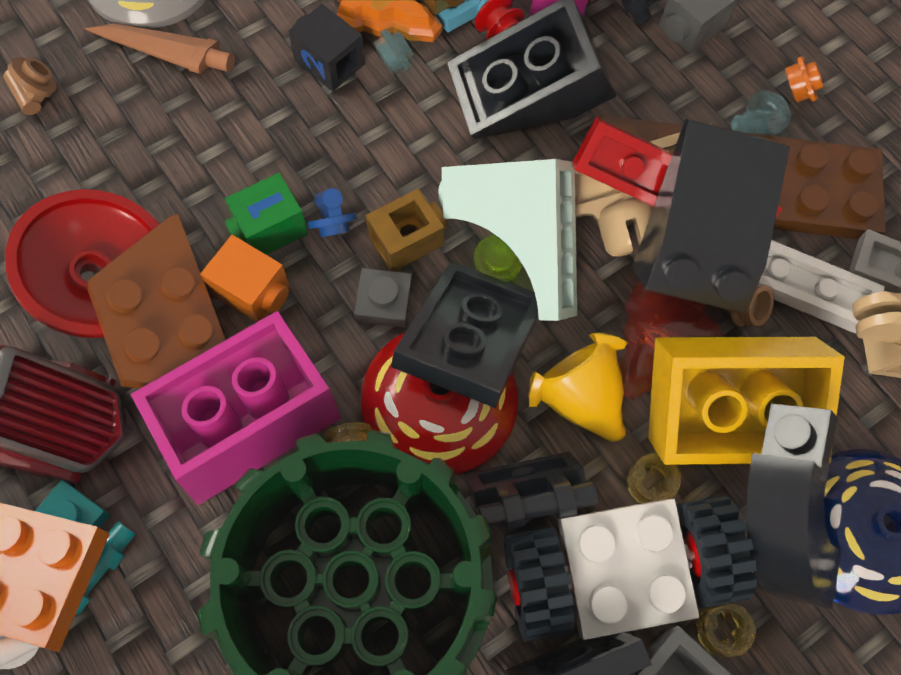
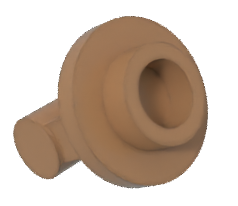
(29, 83)

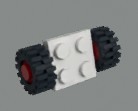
(629, 568)

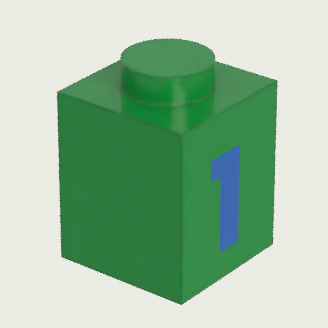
(265, 215)

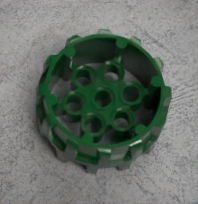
(300, 479)

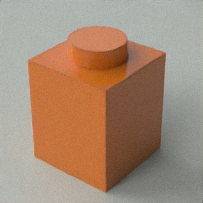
(246, 279)

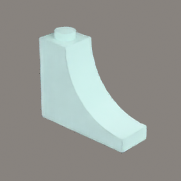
(532, 212)

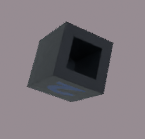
(327, 47)

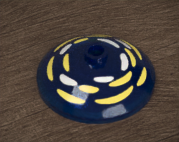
(858, 493)

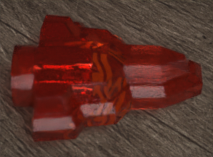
(654, 317)

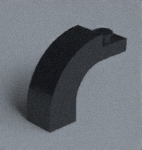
(788, 506)

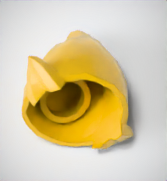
(586, 387)

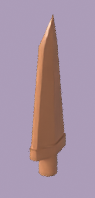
(178, 49)

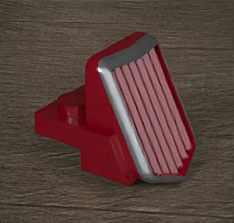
(55, 416)

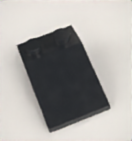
(532, 73)
(713, 217)

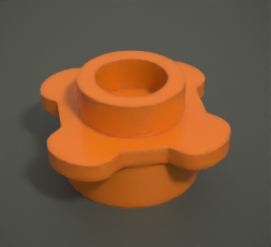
(804, 80)

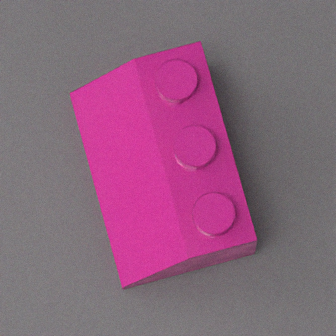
(236, 407)

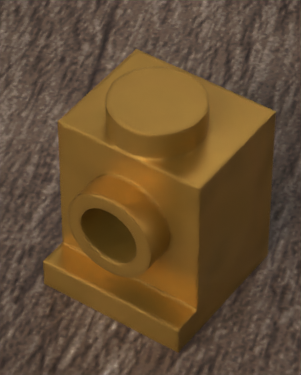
(404, 216)

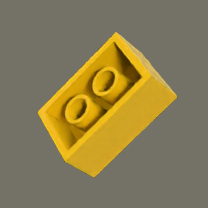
(718, 392)

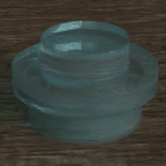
(393, 51)

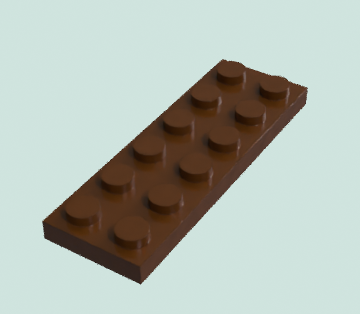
(824, 184)

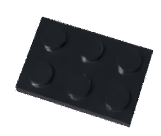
(468, 334)

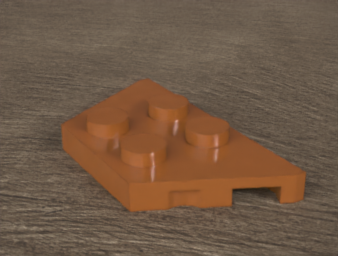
(154, 306)

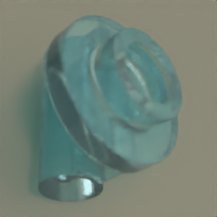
(764, 114)

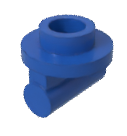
(332, 219)

